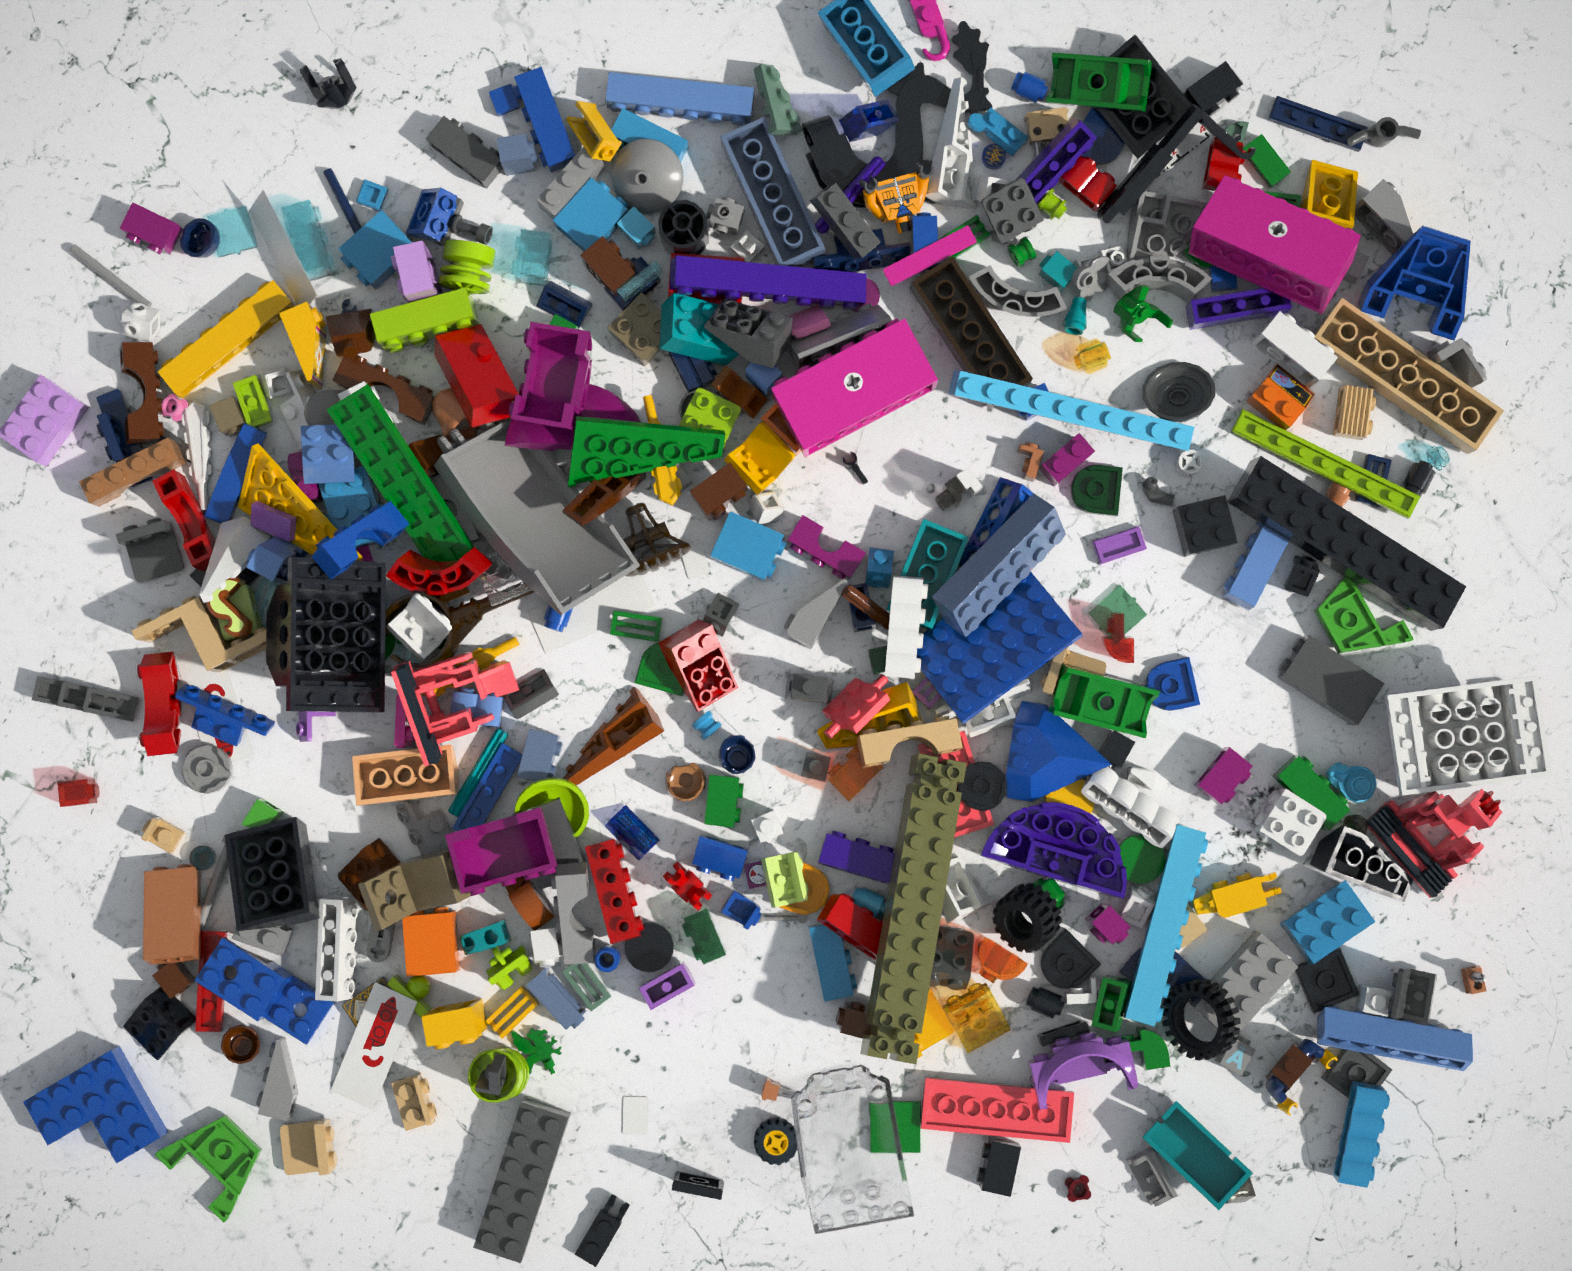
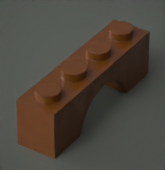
(138, 361)
(413, 401)

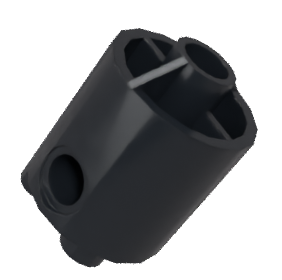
(683, 228)

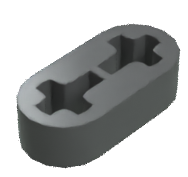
(386, 944)

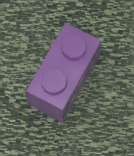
(667, 985)

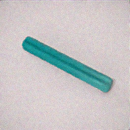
(497, 738)

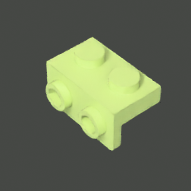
(785, 879)

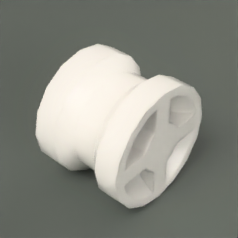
(1192, 459)

